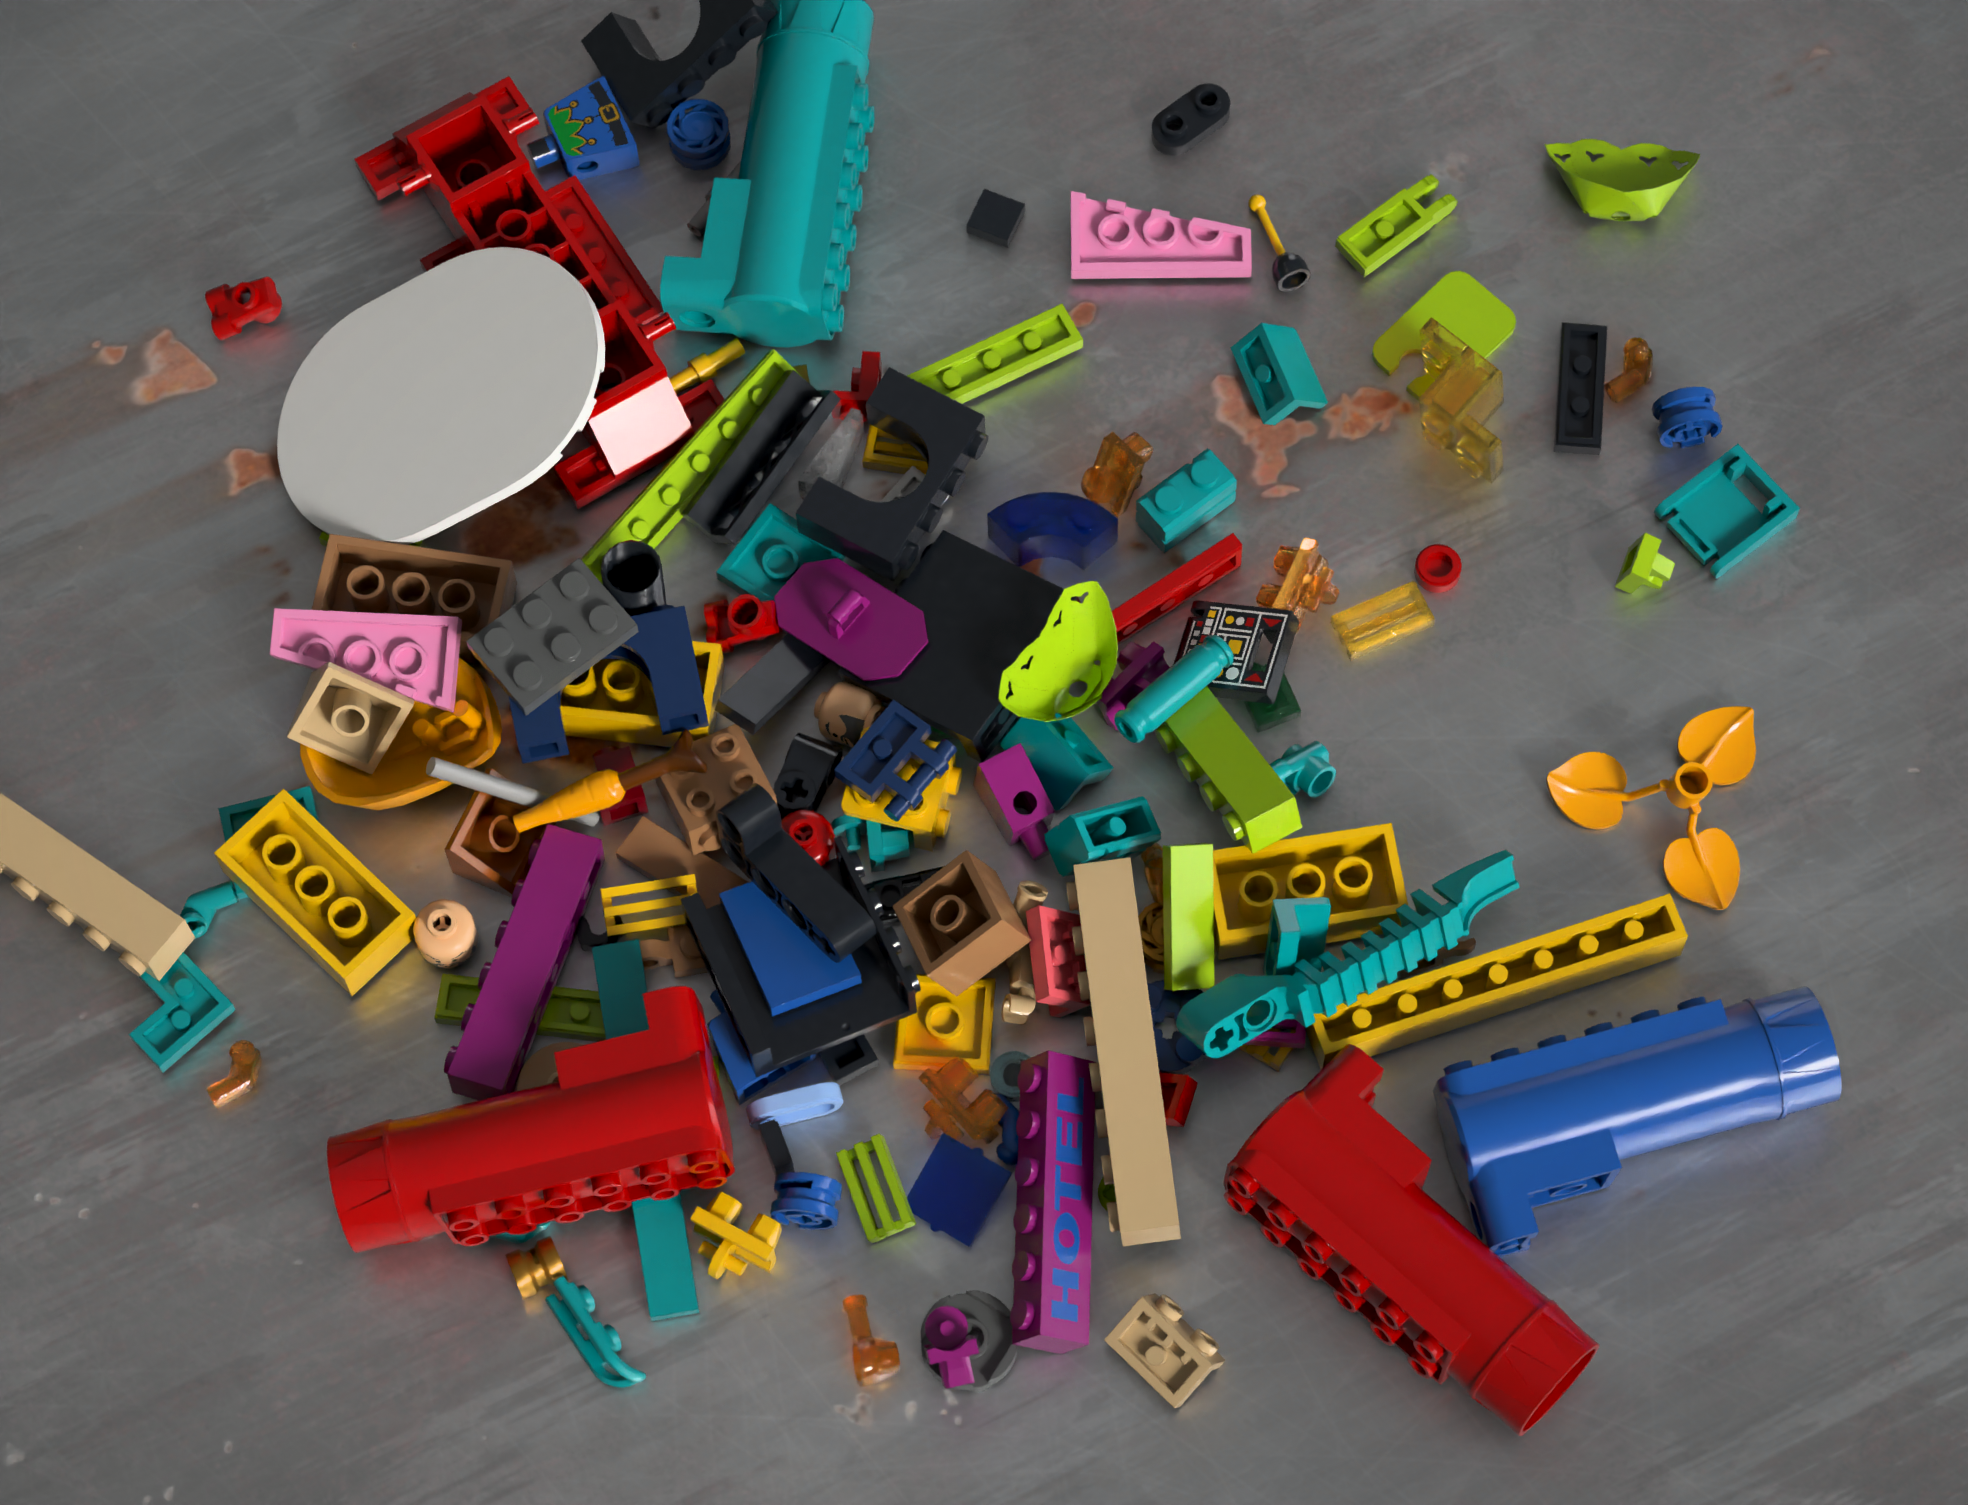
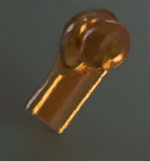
(1636, 370)
(242, 1074)

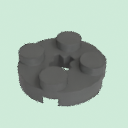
(993, 1323)

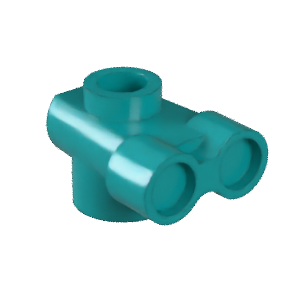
(1306, 769)

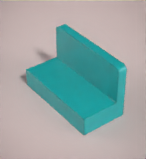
(1277, 372)
(1060, 756)
(1296, 933)

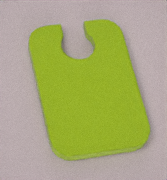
(1460, 307)

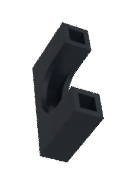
(653, 87)
(887, 533)

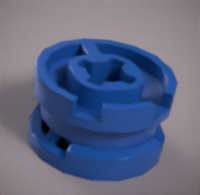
(700, 136)
(1686, 416)
(806, 1200)

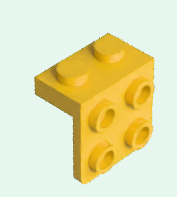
(928, 818)

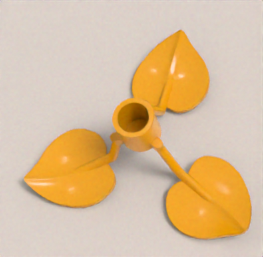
(1716, 750)

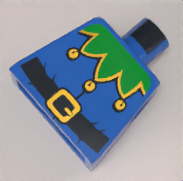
(586, 134)

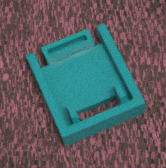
(1718, 519)

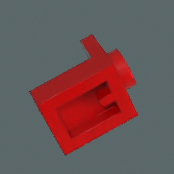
(862, 386)

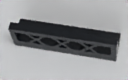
(759, 458)

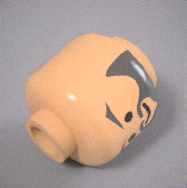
(846, 712)
(445, 933)

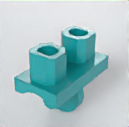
(883, 843)

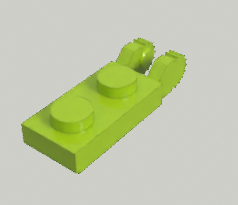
(1393, 226)

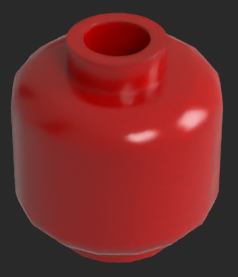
(812, 833)

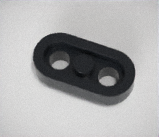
(1193, 117)

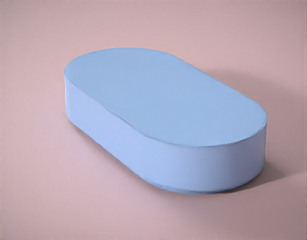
(796, 1105)

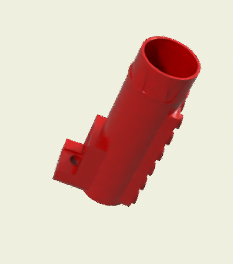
(615, 1129)
(1352, 1209)

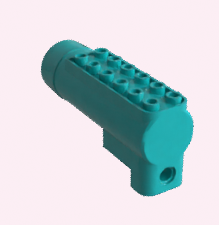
(785, 225)

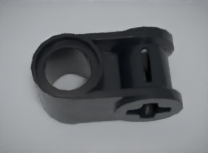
(806, 774)

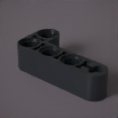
(789, 876)

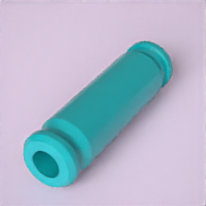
(1174, 688)

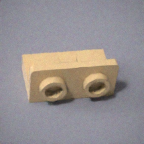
(1165, 1347)

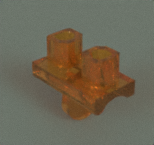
(1116, 471)
(1305, 583)
(948, 1088)

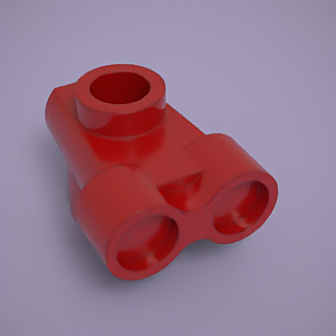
(242, 304)
(740, 621)

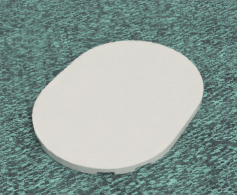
(441, 396)

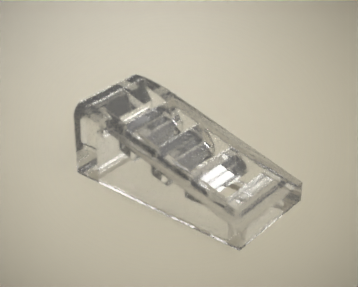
(836, 455)

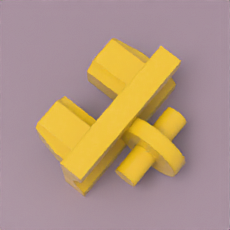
(717, 1226)

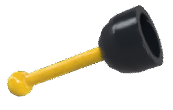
(1288, 269)

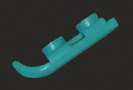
(602, 1340)

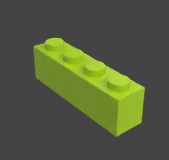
(1230, 772)

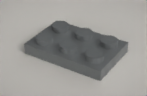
(552, 636)

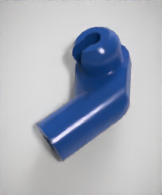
(1008, 1149)

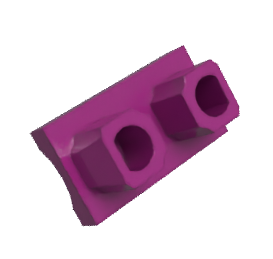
(1140, 669)
(950, 1346)

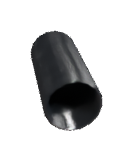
(634, 576)

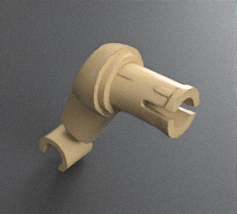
(1022, 998)

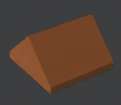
(488, 843)

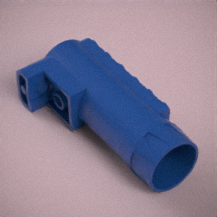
(1568, 1112)

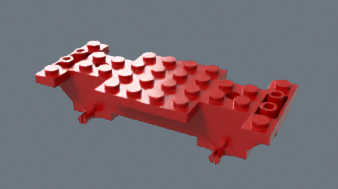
(507, 207)

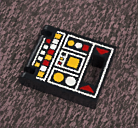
(1242, 630)

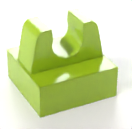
(1644, 565)

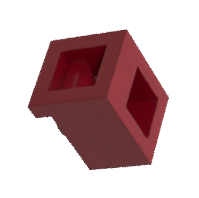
(634, 800)

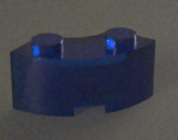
(1052, 527)

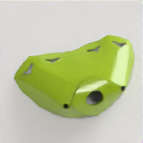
(1619, 182)
(1064, 657)

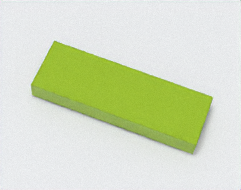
(1188, 916)

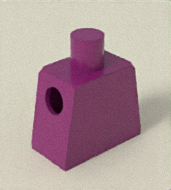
(1011, 783)

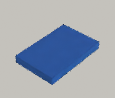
(780, 955)

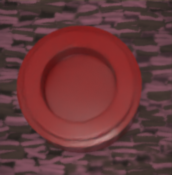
(1437, 568)

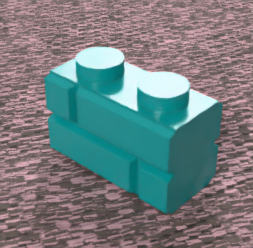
(1186, 500)
(1103, 834)

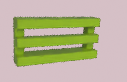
(861, 1152)

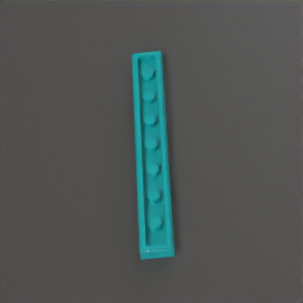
(658, 1222)

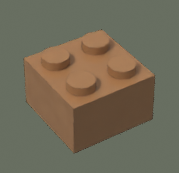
(961, 923)

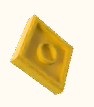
(947, 1027)

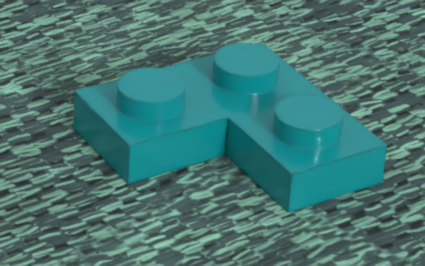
(189, 1013)

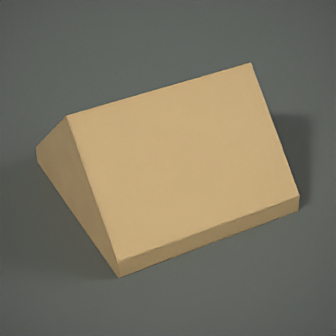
(348, 717)

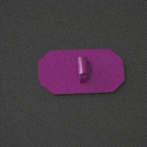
(851, 619)

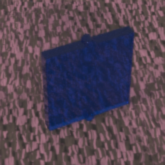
(957, 1189)

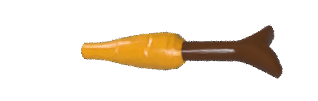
(608, 786)

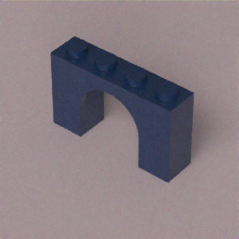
(662, 653)

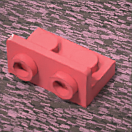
(1054, 959)

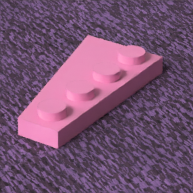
(1136, 243)
(395, 650)

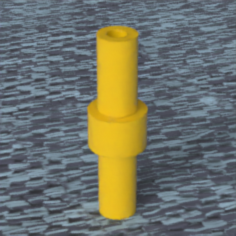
(705, 366)

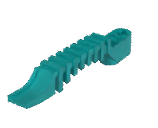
(1250, 1005)

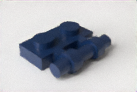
(885, 750)

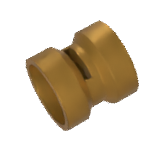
(536, 1267)

